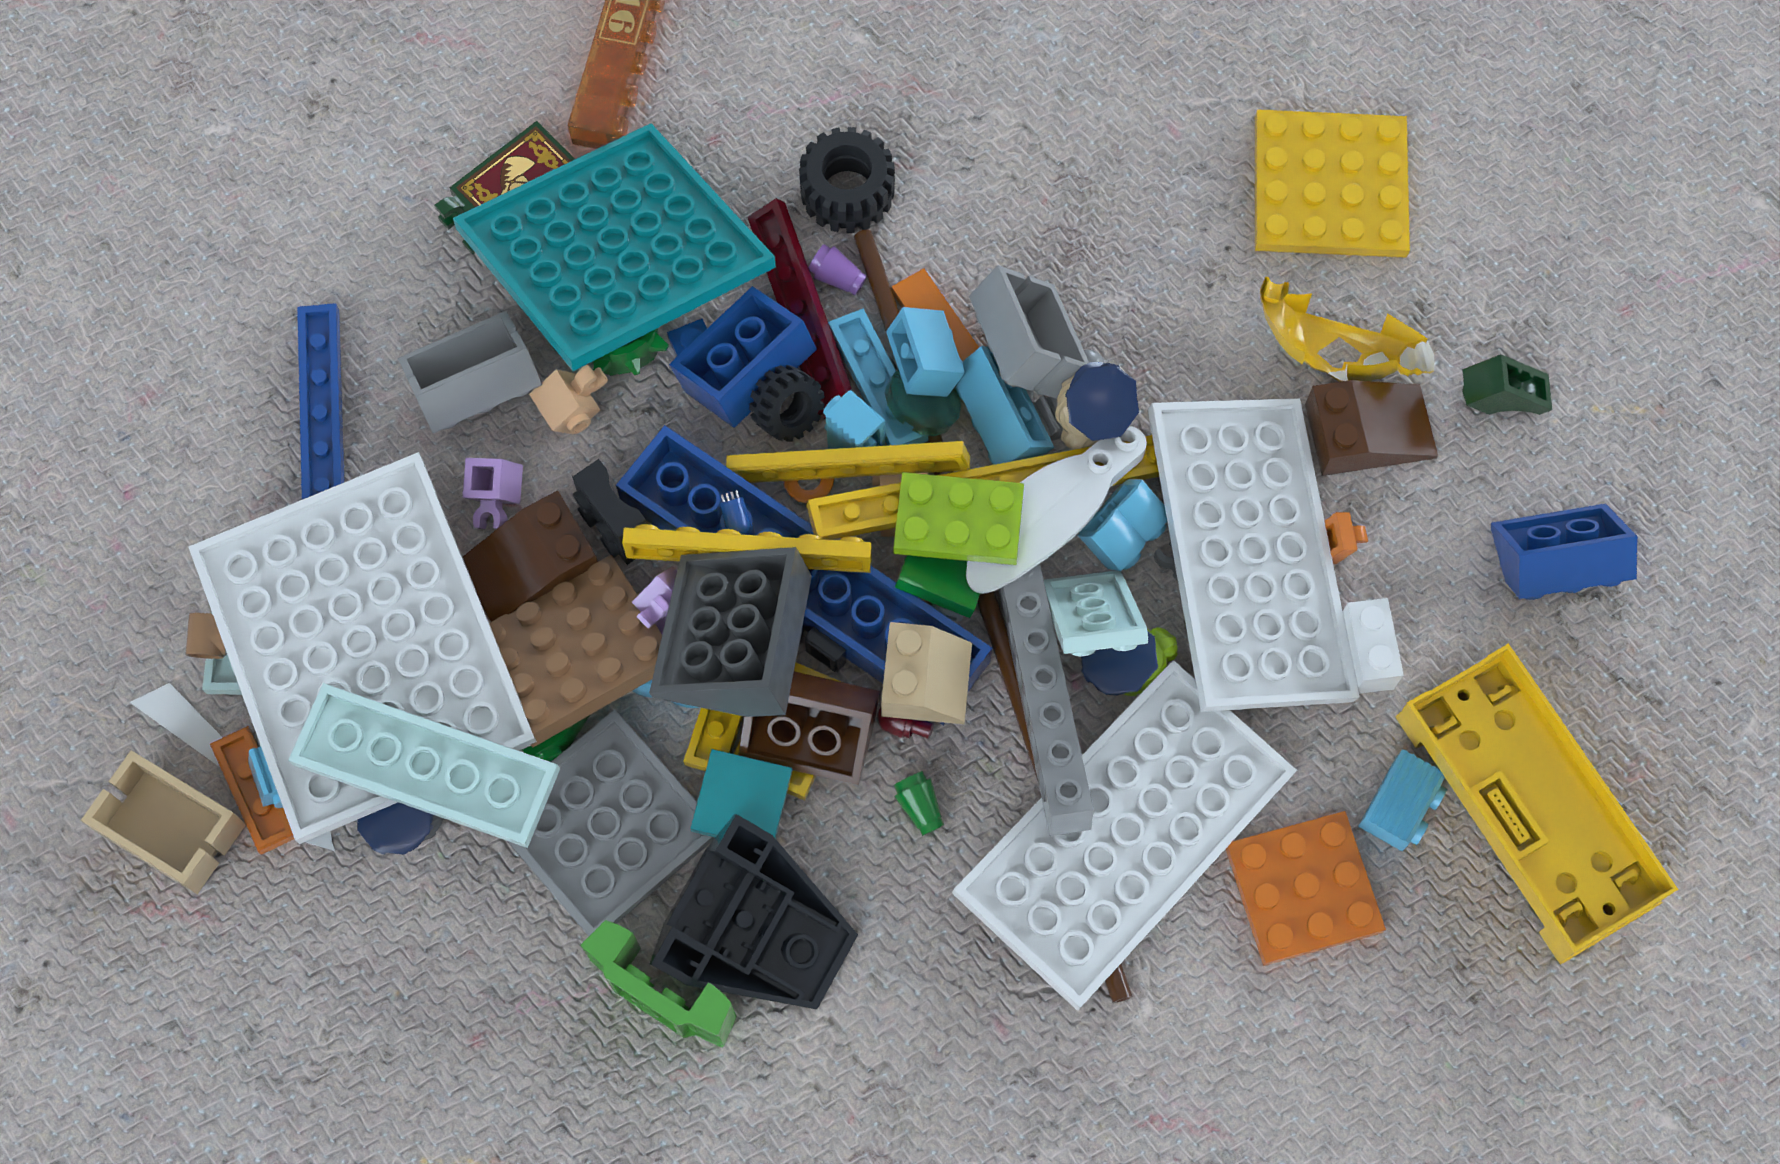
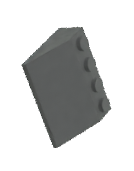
(733, 631)

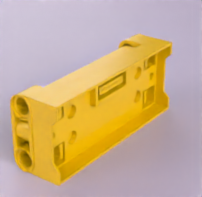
(1538, 802)

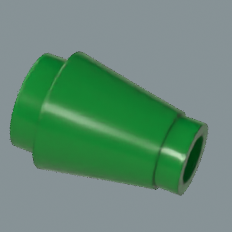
(919, 802)

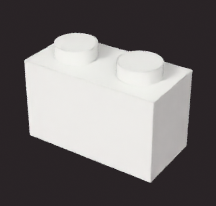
(1373, 645)

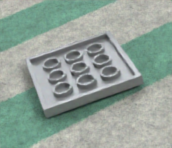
(611, 826)

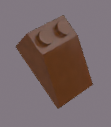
(1368, 425)
(528, 556)

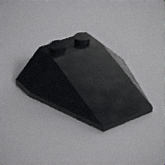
(753, 923)

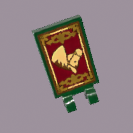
(516, 163)

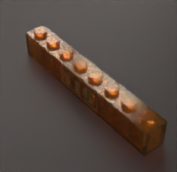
(612, 71)

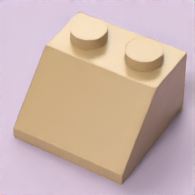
(925, 674)

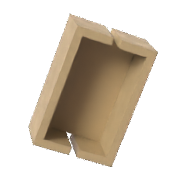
(164, 822)

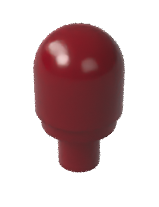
(904, 727)

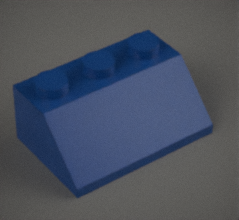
(1565, 551)

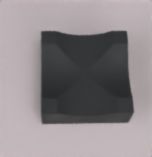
(604, 509)

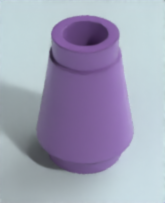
(836, 270)

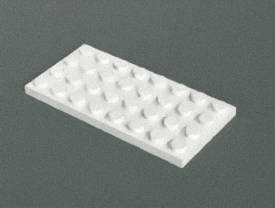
(1252, 554)
(1166, 804)

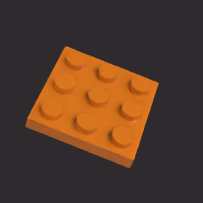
(1304, 888)

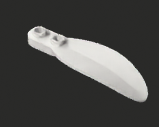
(1060, 504)

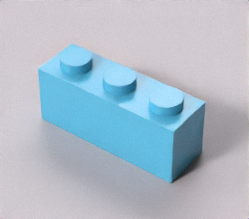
(1001, 412)

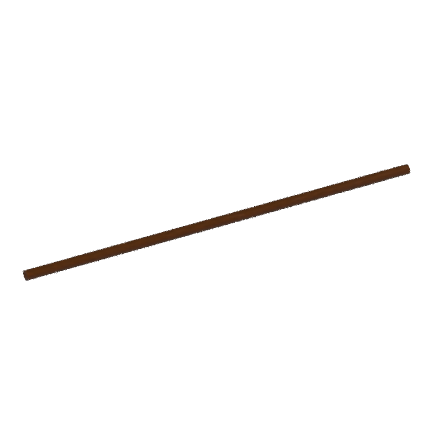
(987, 602)

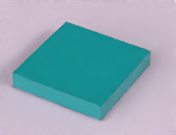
(743, 788)

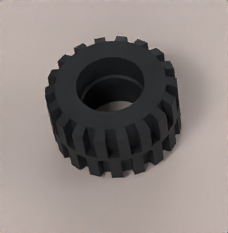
(847, 153)

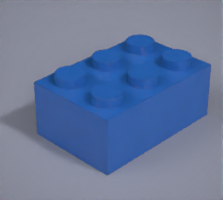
(738, 351)

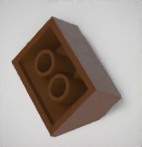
(822, 732)

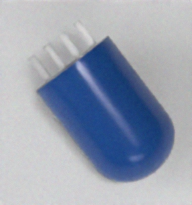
(735, 514)

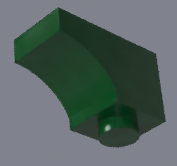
(1506, 385)

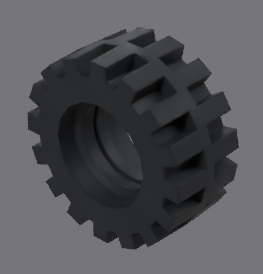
(773, 393)

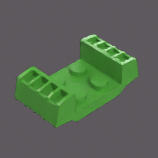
(613, 951)

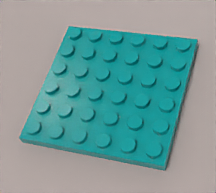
(613, 245)

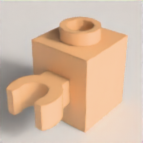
(567, 399)

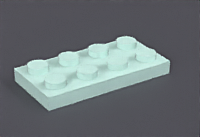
(1095, 613)

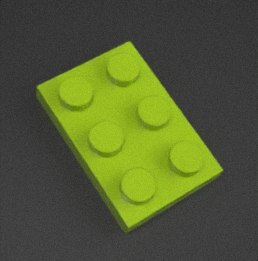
(959, 518)

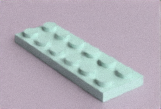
(425, 765)

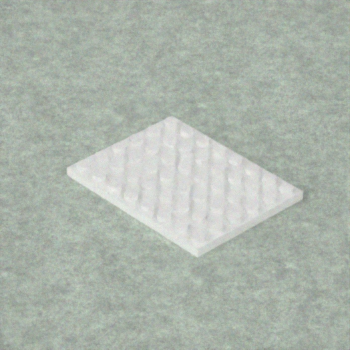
(361, 598)

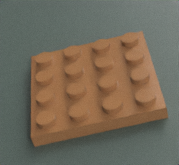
(577, 648)

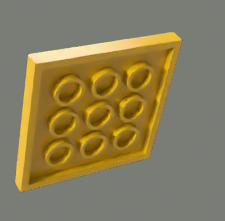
(1331, 183)

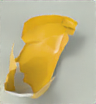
(1305, 334)

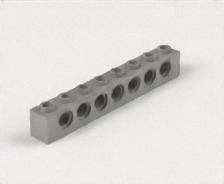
(1046, 705)

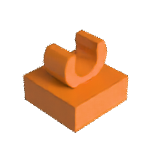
(1343, 535)

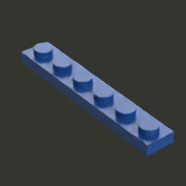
(320, 398)

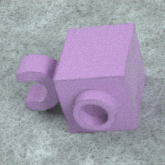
(492, 484)
(655, 599)

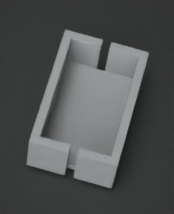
(1027, 331)
(470, 372)

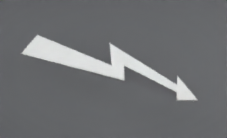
(181, 718)

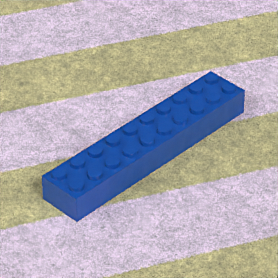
(683, 487)

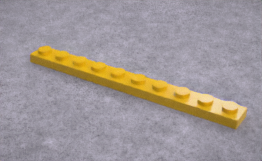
(877, 507)

